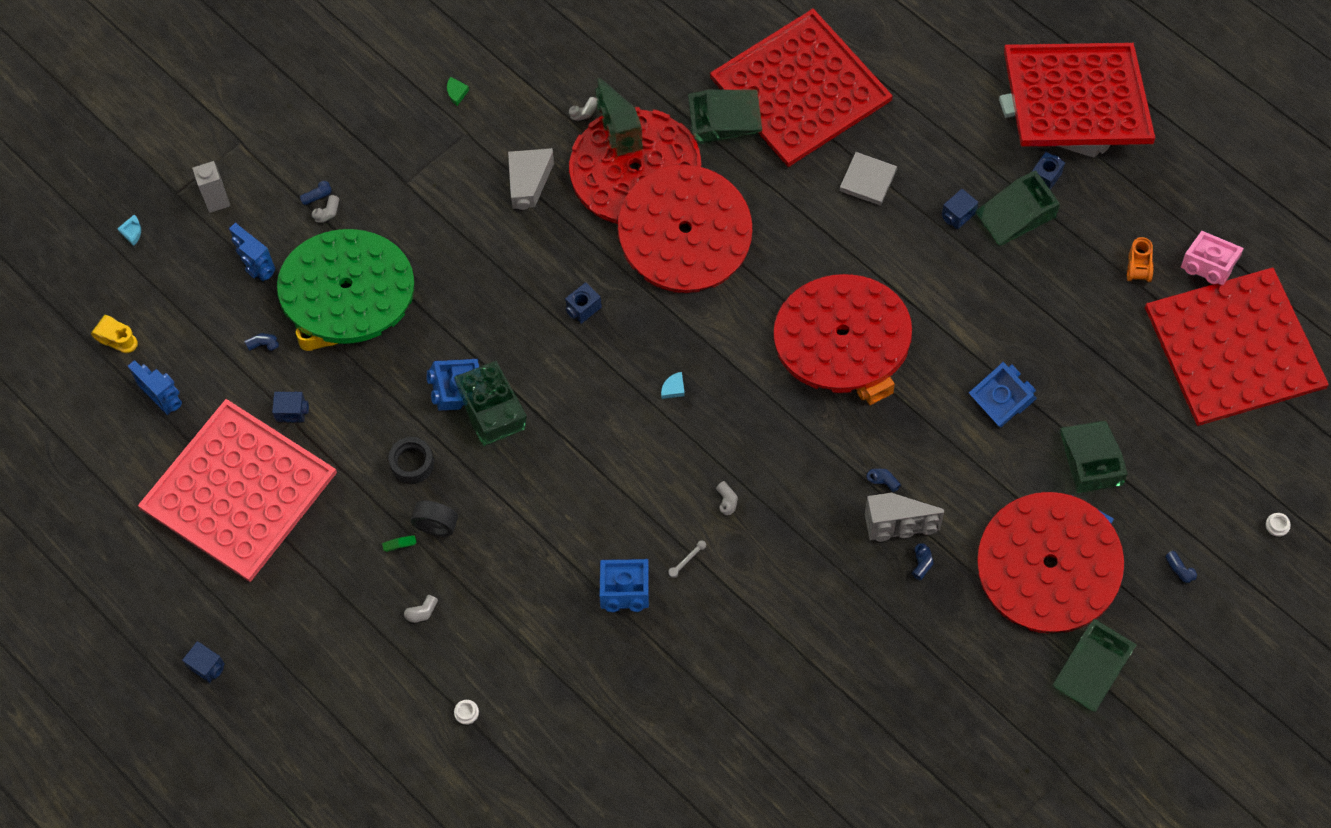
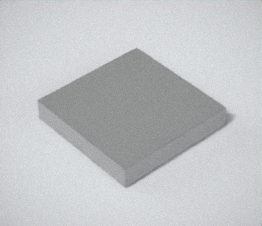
(868, 178)

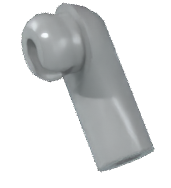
(585, 112)
(323, 215)
(729, 498)

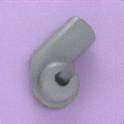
(422, 612)

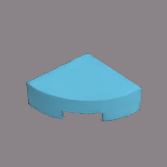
(131, 230)
(673, 386)

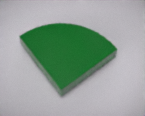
(456, 90)
(399, 543)

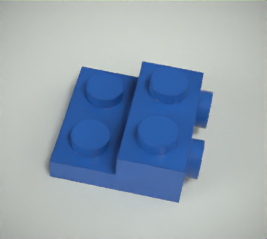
(252, 253)
(157, 387)
(445, 390)
(1003, 394)
(624, 584)

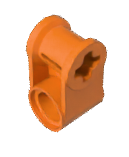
(1140, 264)

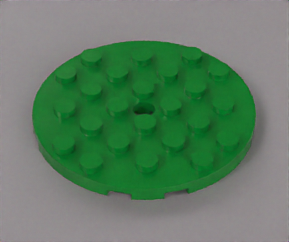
(313, 292)

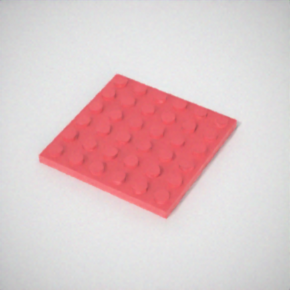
(237, 490)

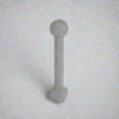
(673, 572)

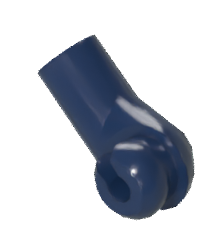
(322, 191)
(262, 339)
(883, 476)
(924, 560)
(1178, 567)

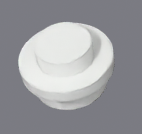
(1278, 524)
(466, 712)

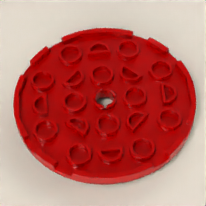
(605, 179)
(678, 259)
(865, 356)
(1045, 597)

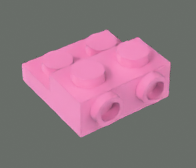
(1211, 258)

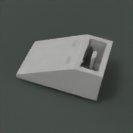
(900, 516)

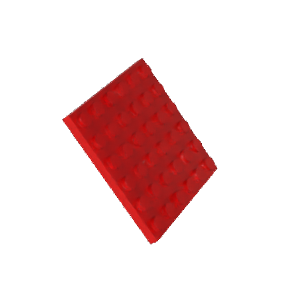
(805, 86)
(1078, 94)
(1236, 346)

